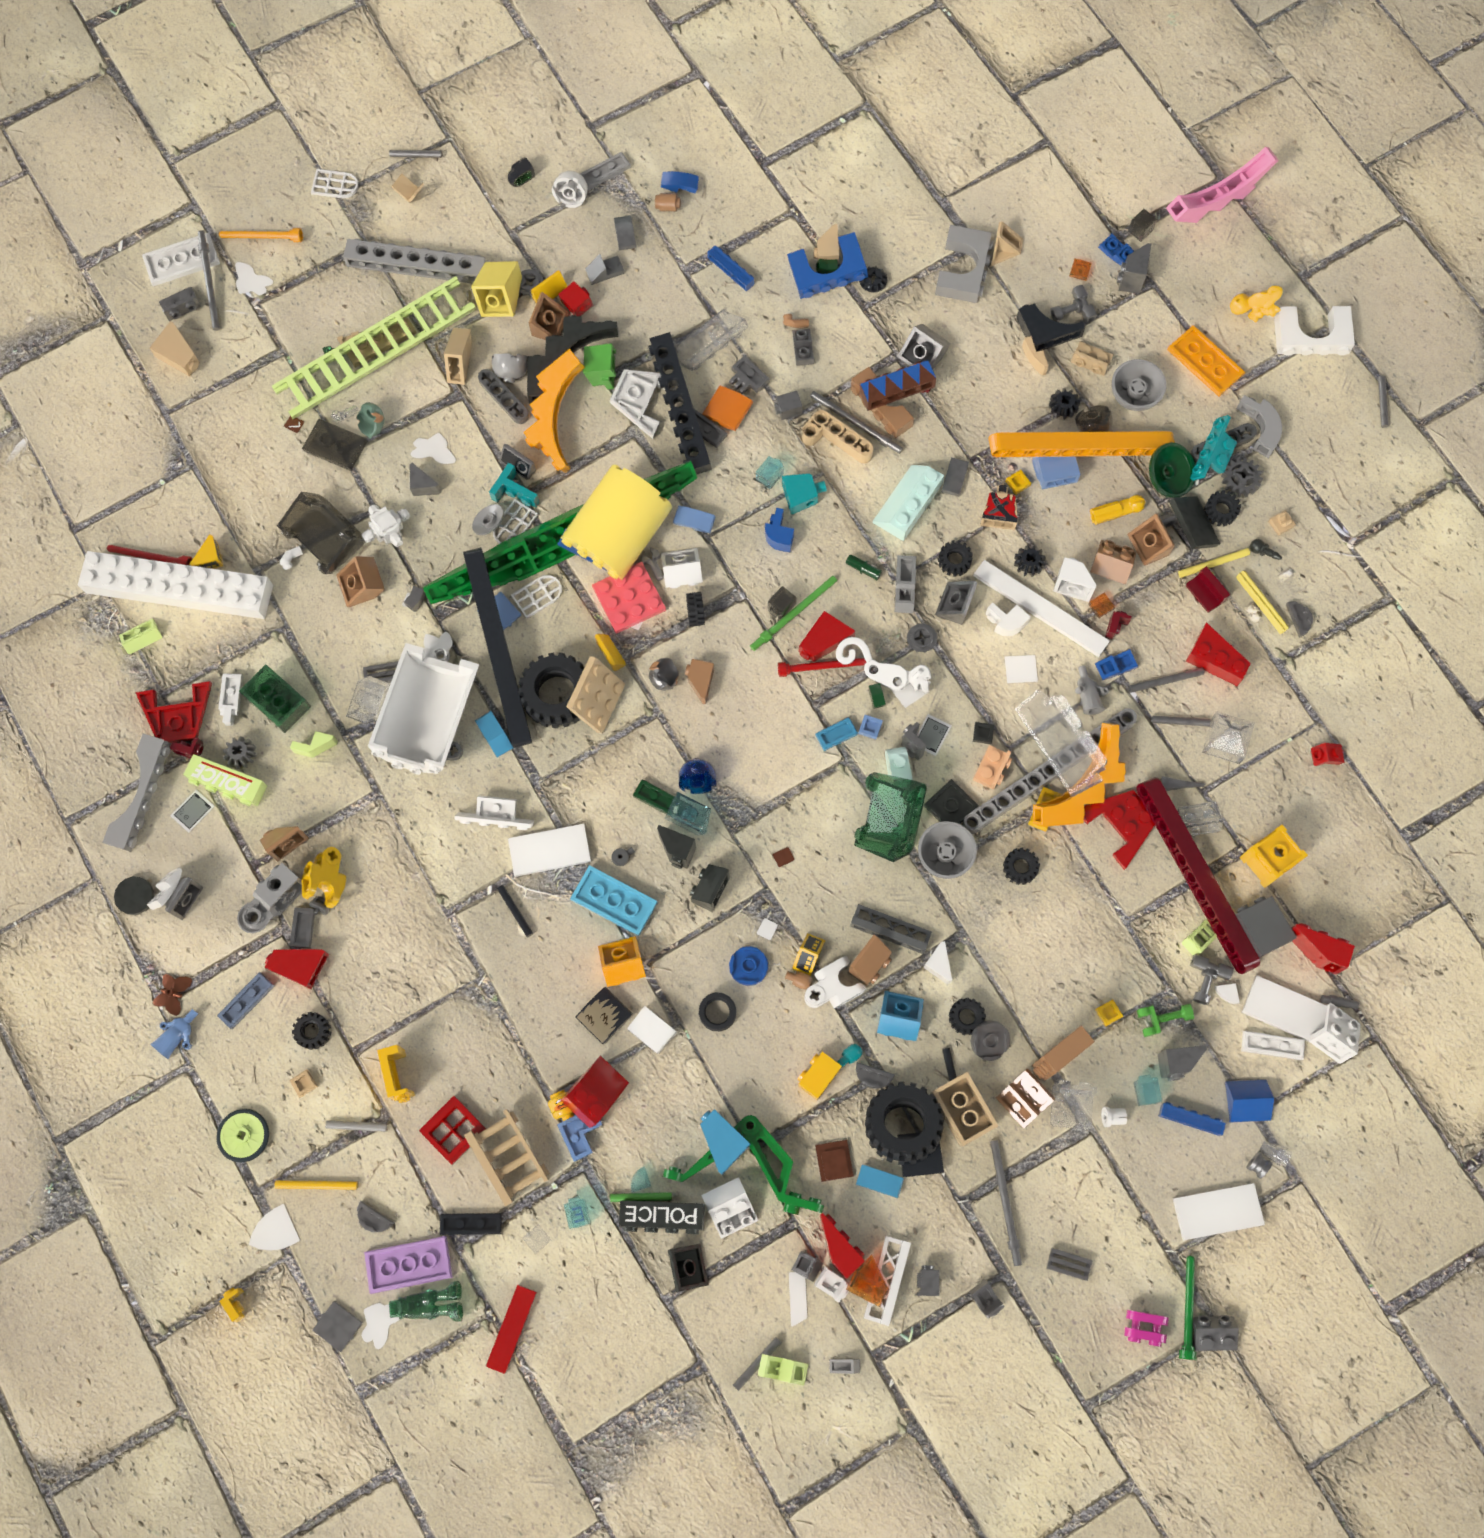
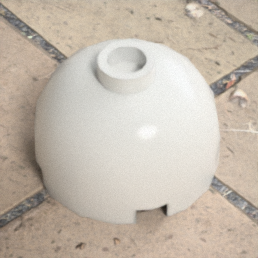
(570, 189)

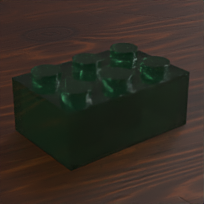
(275, 698)

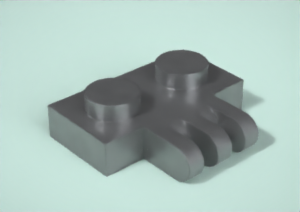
(748, 376)

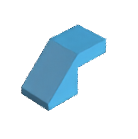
(494, 734)

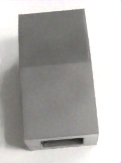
(415, 598)

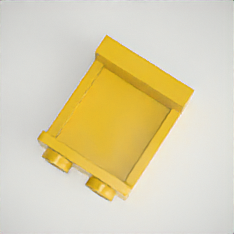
(390, 1075)

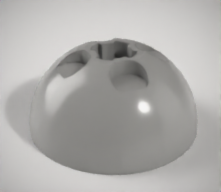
(1138, 385)
(955, 843)

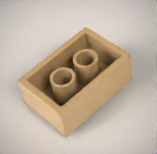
(964, 1109)

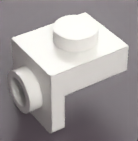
(832, 1284)

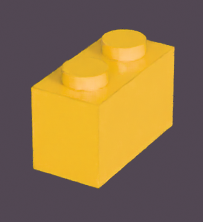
(819, 1075)

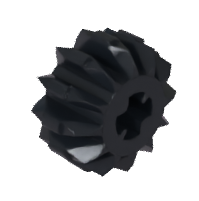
(1064, 403)
(1026, 555)

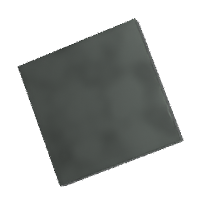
(950, 803)

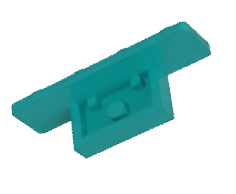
(1216, 450)

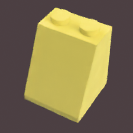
(497, 288)

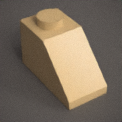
(828, 245)

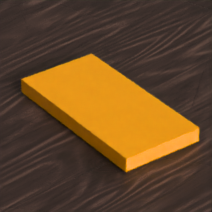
(1206, 360)

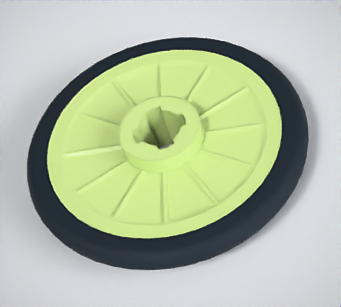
(254, 1141)

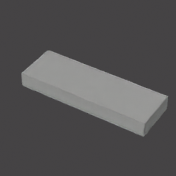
(606, 170)

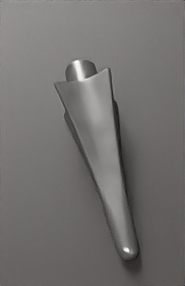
(1174, 784)

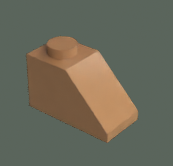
(700, 678)

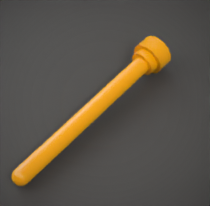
(295, 234)

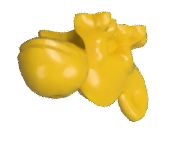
(1261, 303)

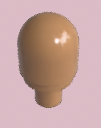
(799, 979)

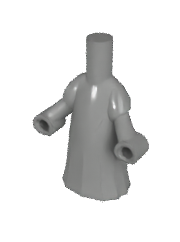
(1088, 693)

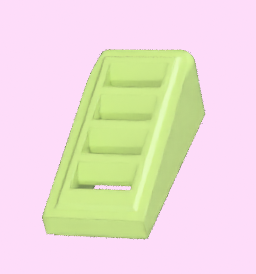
(1194, 944)

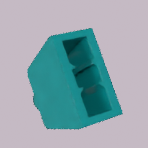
(801, 491)

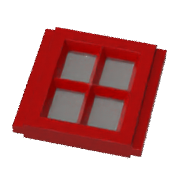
(448, 1129)

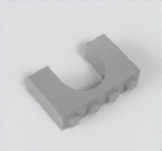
(976, 245)

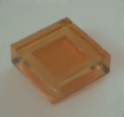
(1080, 269)
(1101, 605)

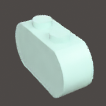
(898, 762)

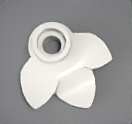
(436, 646)

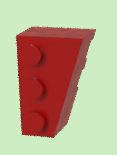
(1218, 656)

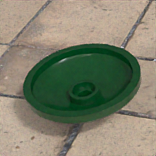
(1171, 470)

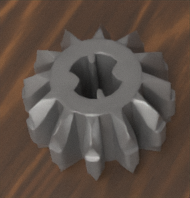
(243, 746)

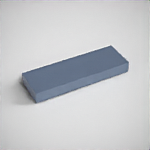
(245, 1000)

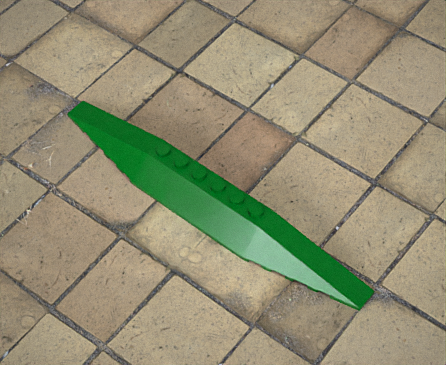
(538, 547)

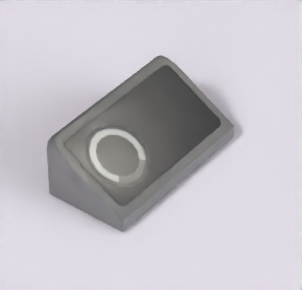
(522, 464)

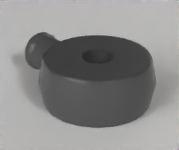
(625, 856)

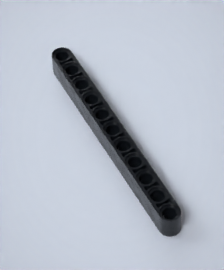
(497, 647)

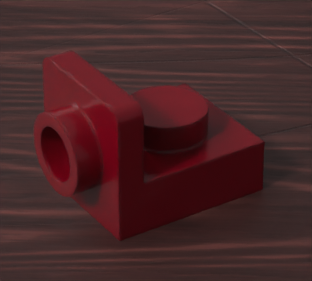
(1116, 620)
(187, 750)

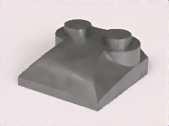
(183, 897)

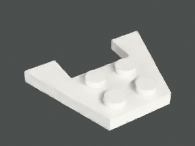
(633, 396)

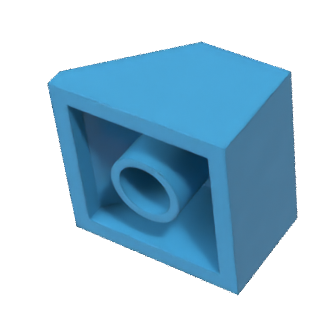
(900, 1016)

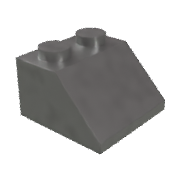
(1134, 270)
(922, 346)
(1179, 1061)

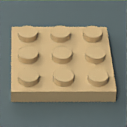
(595, 695)

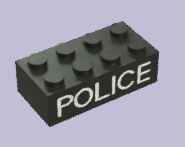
(661, 1215)

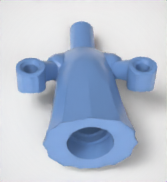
(174, 1033)

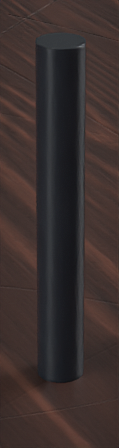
(515, 911)
(949, 1063)

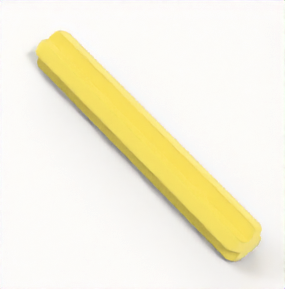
(1263, 603)

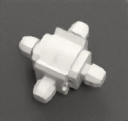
(385, 525)

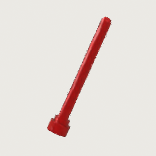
(184, 560)
(785, 668)

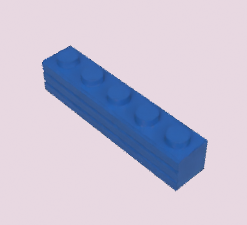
(730, 267)
(1192, 1119)

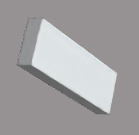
(1273, 1045)

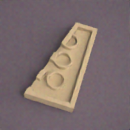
(380, 340)

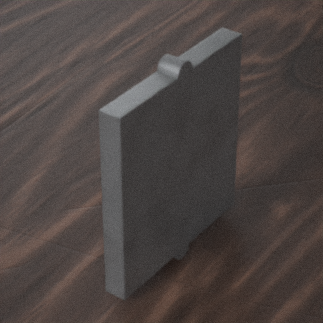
(337, 1326)

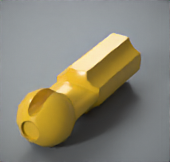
(1117, 509)

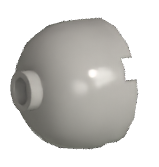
(509, 366)

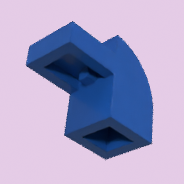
(777, 535)

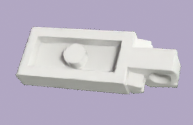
(230, 697)

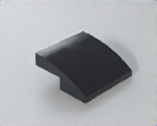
(931, 1165)

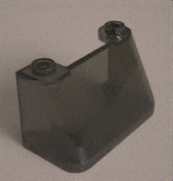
(321, 531)

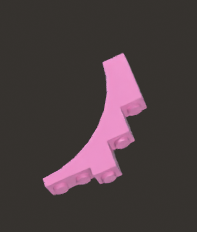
(1236, 186)

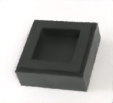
(983, 733)

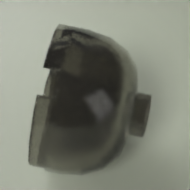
(1095, 420)

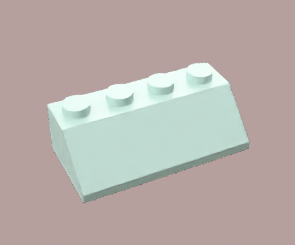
(909, 500)

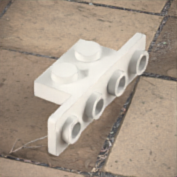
(495, 811)

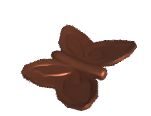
(169, 993)

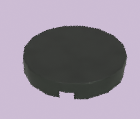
(133, 895)

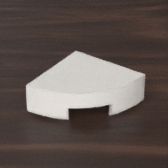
(1228, 993)

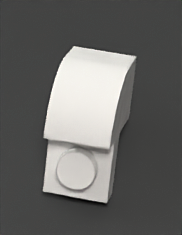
(1010, 623)

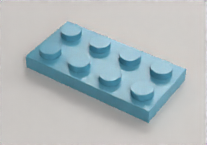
(614, 900)

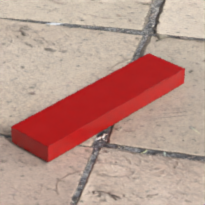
(511, 1329)

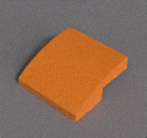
(727, 408)

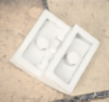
(166, 886)

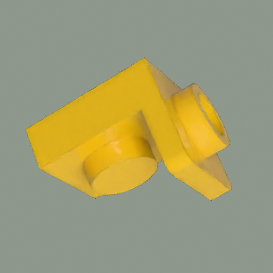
(232, 1307)

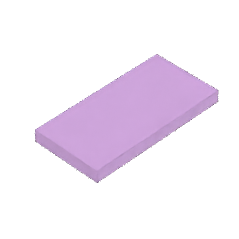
(408, 1264)

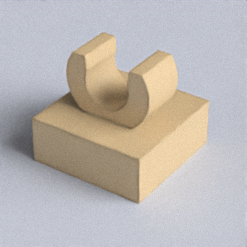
(1282, 522)

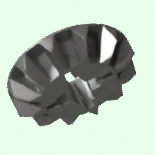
(529, 275)
(927, 632)

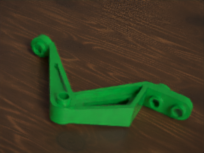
(792, 1201)

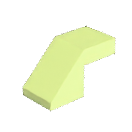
(319, 744)
(783, 1369)

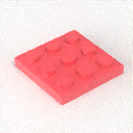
(630, 599)

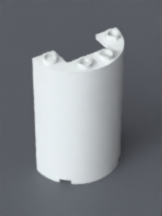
(422, 711)

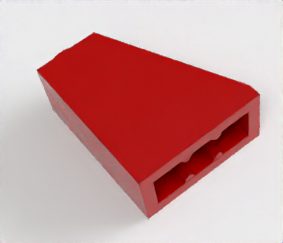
(824, 637)
(297, 964)

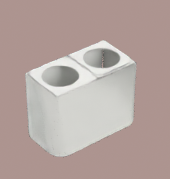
(651, 1030)

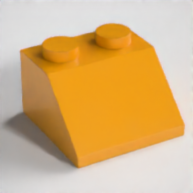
(621, 961)

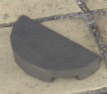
(1301, 617)
(873, 1077)
(372, 1219)

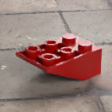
(1322, 949)
(841, 1253)

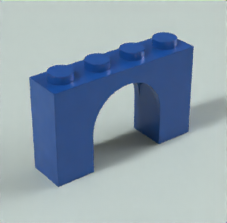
(811, 283)

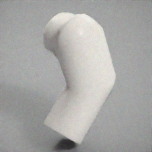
(288, 556)

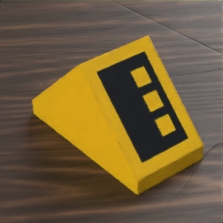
(208, 555)
(808, 954)

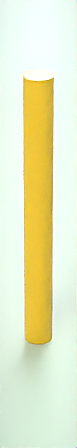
(291, 1184)

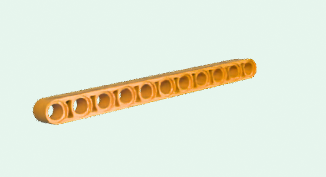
(1077, 443)

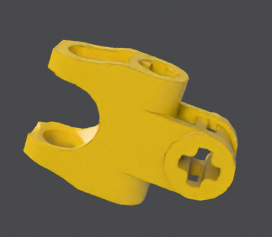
(324, 875)

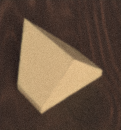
(1007, 244)

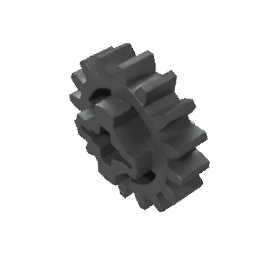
(1239, 478)

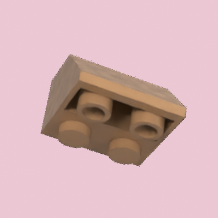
(1113, 561)

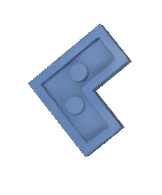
(573, 1133)

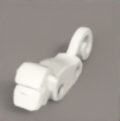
(886, 672)

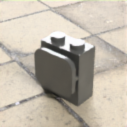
(1265, 925)

